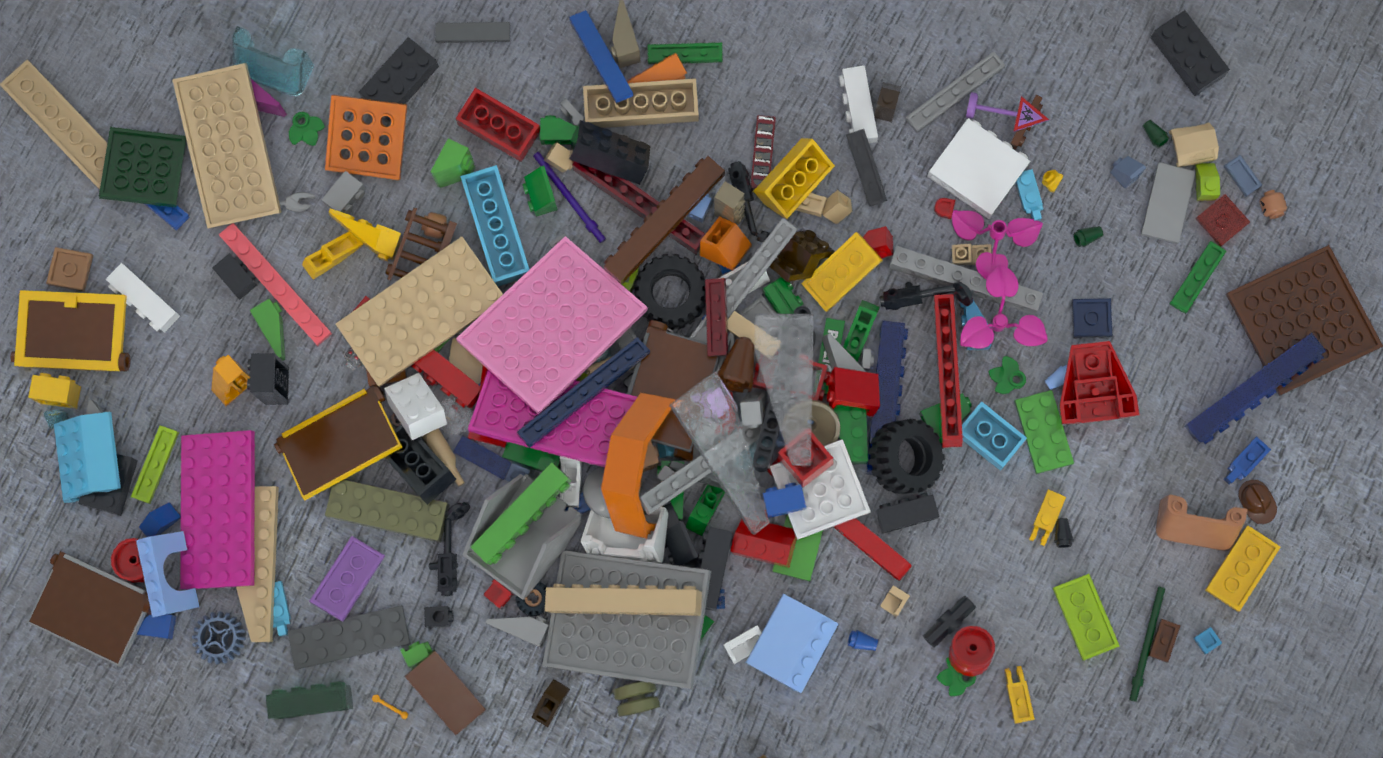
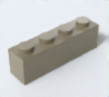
(729, 203)

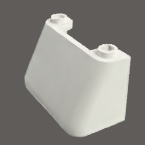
(603, 540)

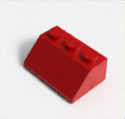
(770, 545)

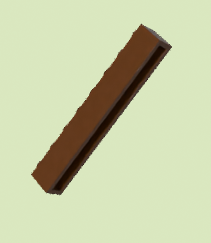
(664, 219)

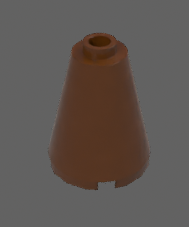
(739, 366)

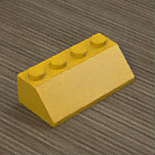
(794, 177)

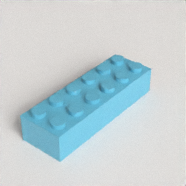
(495, 225)

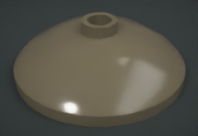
(826, 423)

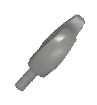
(293, 200)

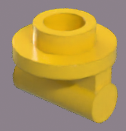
(1051, 180)

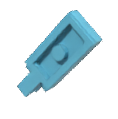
(1029, 194)
(281, 610)

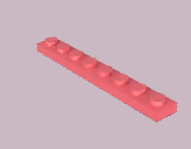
(275, 284)

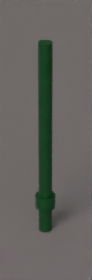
(1137, 680)

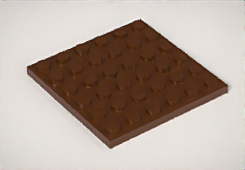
(1303, 300)

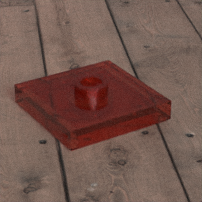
(1222, 220)

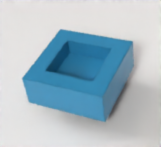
(1207, 640)

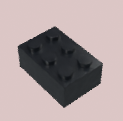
(113, 501)

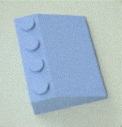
(792, 643)

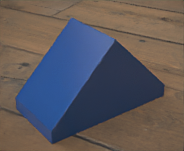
(159, 520)

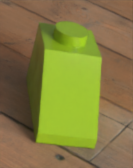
(1207, 182)

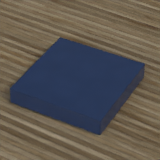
(1092, 318)

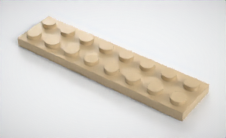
(58, 119)

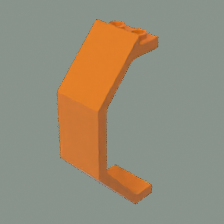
(626, 463)

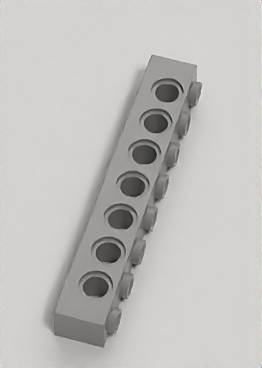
(948, 273)

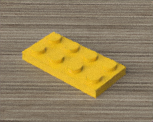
(842, 271)
(1242, 568)

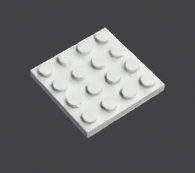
(829, 498)

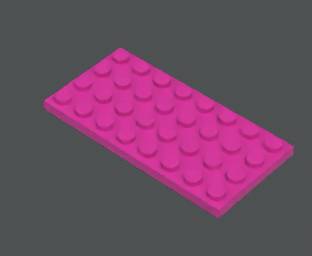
(580, 437)
(218, 510)

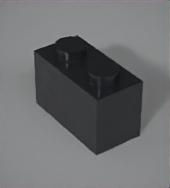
(234, 276)

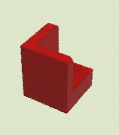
(498, 594)

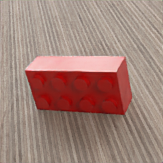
(498, 124)

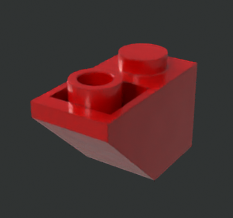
(881, 241)

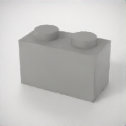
(344, 193)

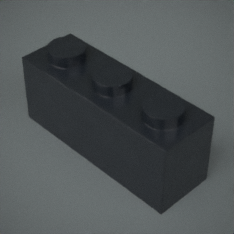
(907, 513)

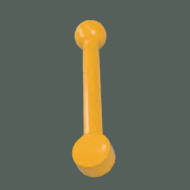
(376, 698)

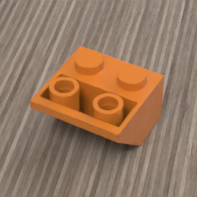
(724, 244)

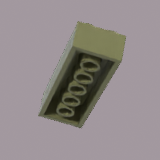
(387, 510)

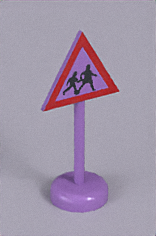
(1026, 115)

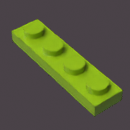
(155, 464)

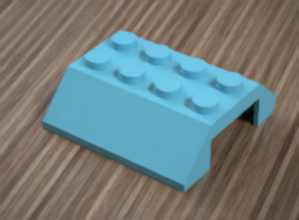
(86, 455)

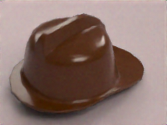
(1258, 500)

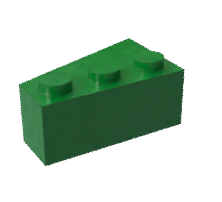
(853, 432)

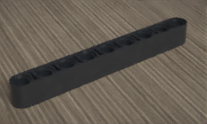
(767, 433)

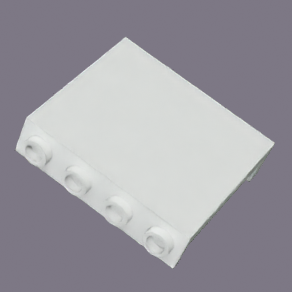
(978, 168)

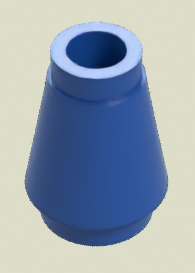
(862, 641)

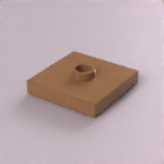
(69, 269)

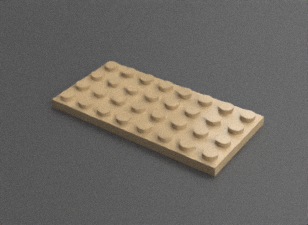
(226, 145)
(419, 311)

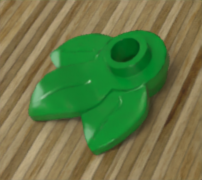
(306, 131)
(1005, 374)
(954, 680)

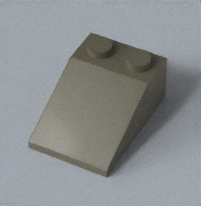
(625, 47)

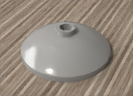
(593, 494)

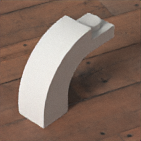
(573, 470)

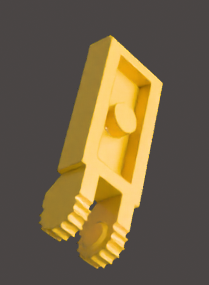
(1047, 515)
(1019, 697)

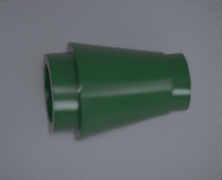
(1156, 134)
(1087, 235)

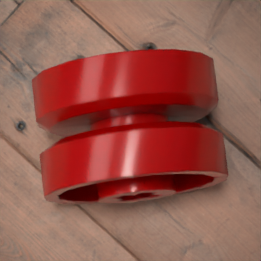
(124, 561)
(971, 650)

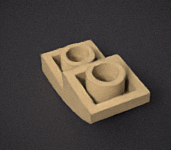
(967, 254)

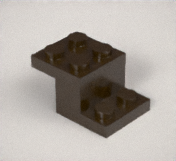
(801, 256)

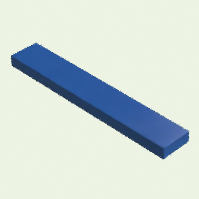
(601, 56)

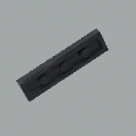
(866, 167)

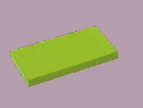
(1085, 617)

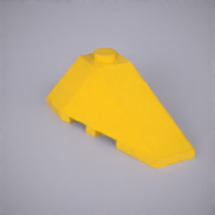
(378, 239)

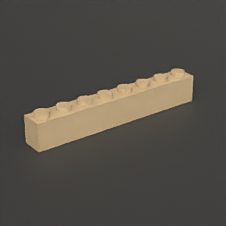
(623, 601)

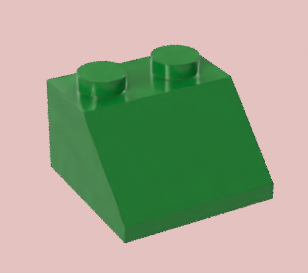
(540, 192)

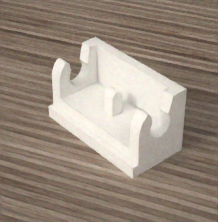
(742, 645)

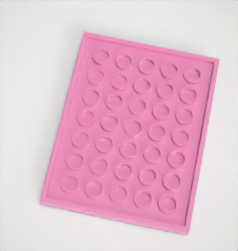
(552, 325)

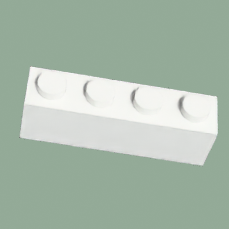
(858, 101)
(143, 298)

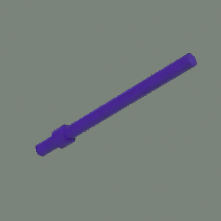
(591, 225)

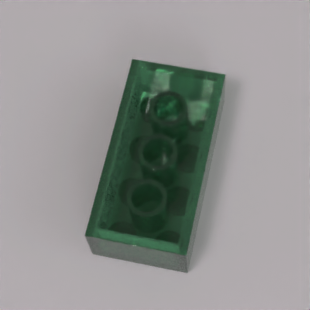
(309, 701)

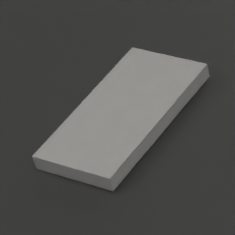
(1168, 203)

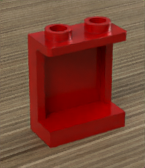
(853, 389)

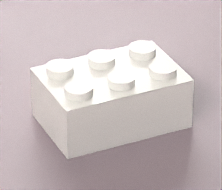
(415, 406)

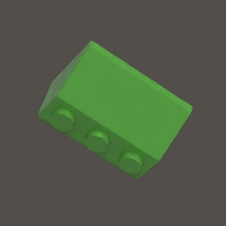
(452, 163)

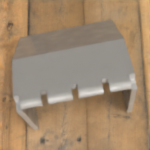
(535, 550)

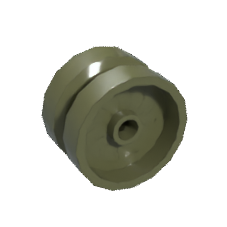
(637, 701)

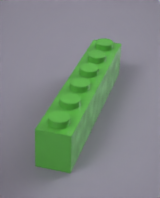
(521, 514)

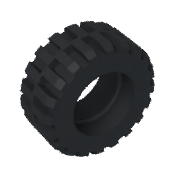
(677, 267)
(926, 451)

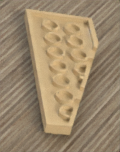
(258, 600)

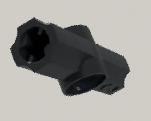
(949, 621)

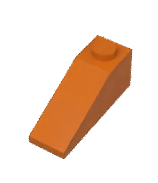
(667, 69)

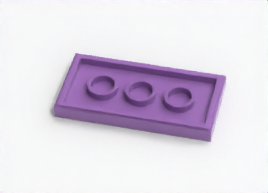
(347, 578)

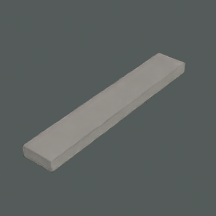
(955, 92)

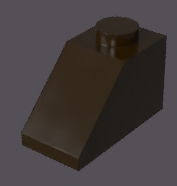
(550, 703)

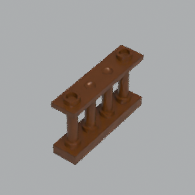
(446, 229)

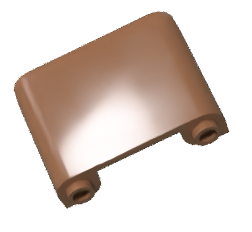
(1190, 529)

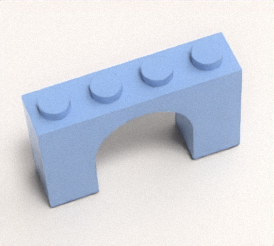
(161, 596)

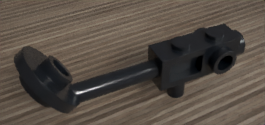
(742, 183)
(913, 295)
(447, 562)

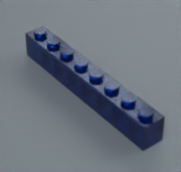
(889, 373)
(1255, 388)

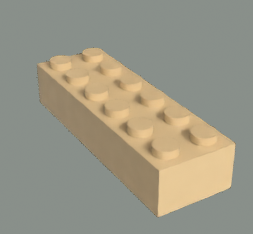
(651, 104)

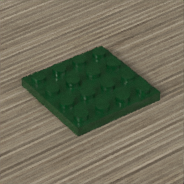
(143, 167)

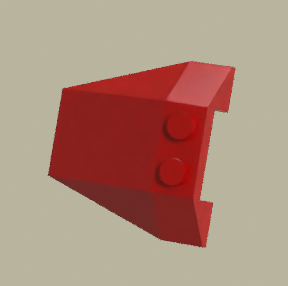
(1096, 386)

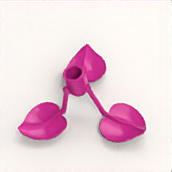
(970, 223)
(980, 335)

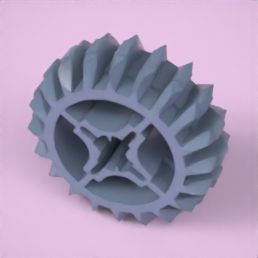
(211, 642)

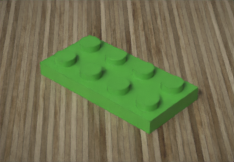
(1044, 432)

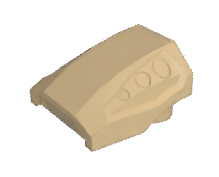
(1195, 144)

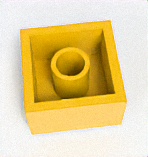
(54, 391)

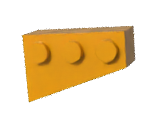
(228, 379)

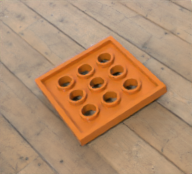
(336, 142)

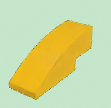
(331, 254)

